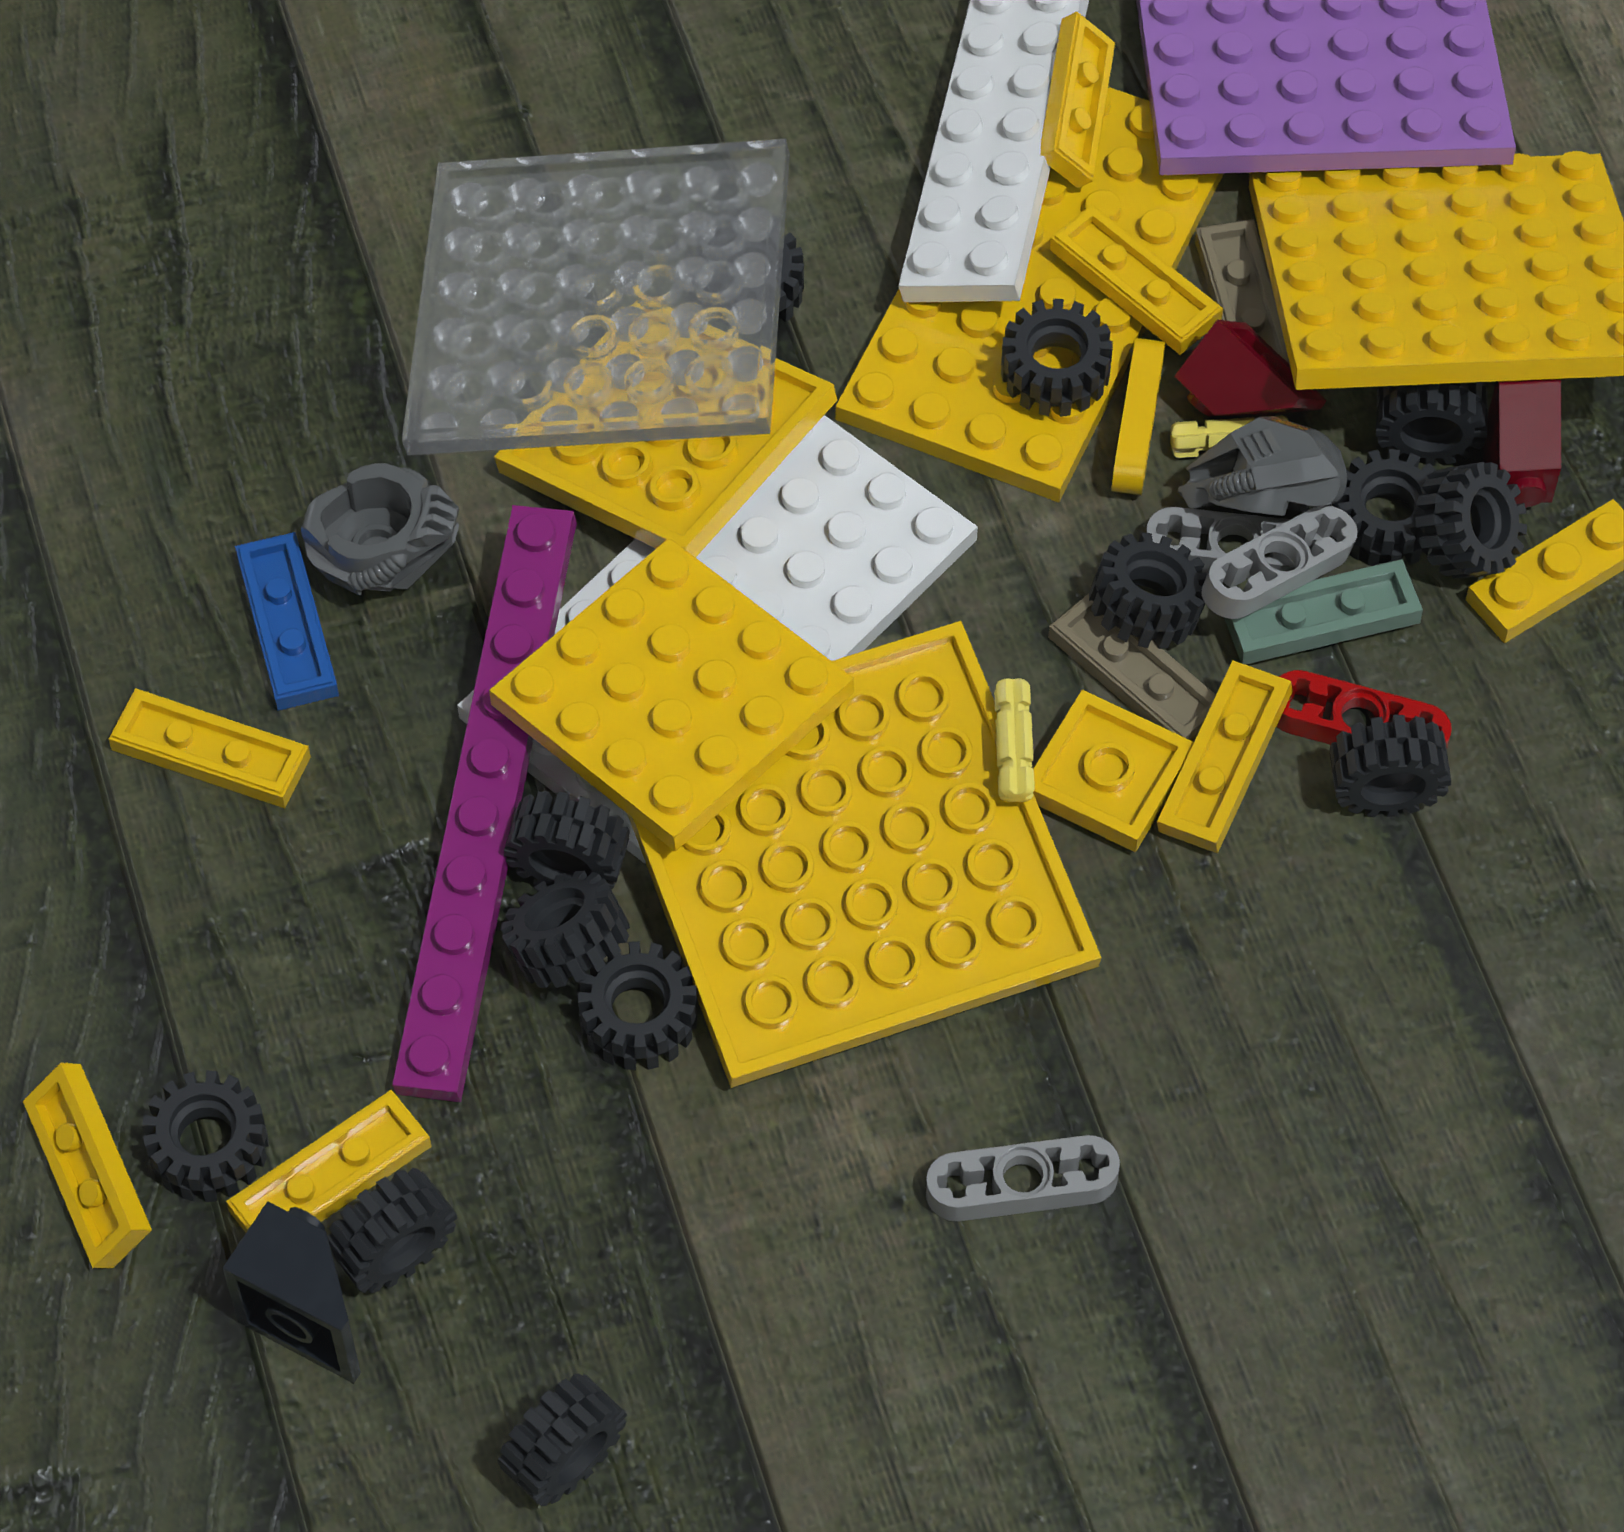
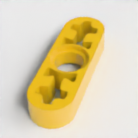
(1138, 416)

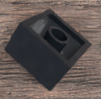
(290, 1289)

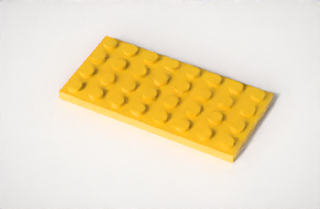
(937, 365)

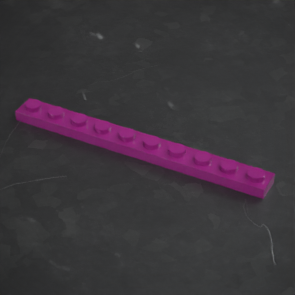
(480, 815)

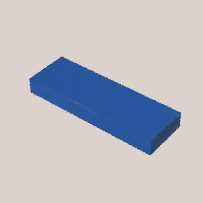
(286, 621)

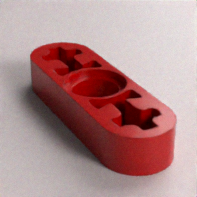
(1345, 695)

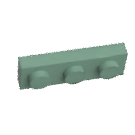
(1329, 613)

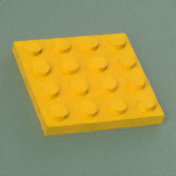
(674, 485)
(672, 693)

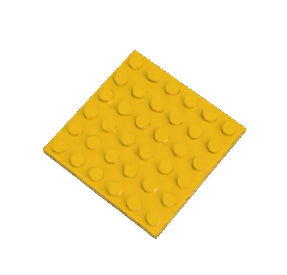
(1446, 271)
(870, 873)

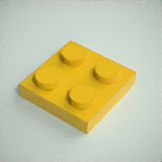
(1109, 770)

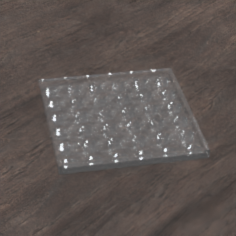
(600, 298)

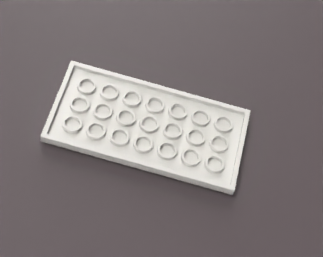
(822, 546)

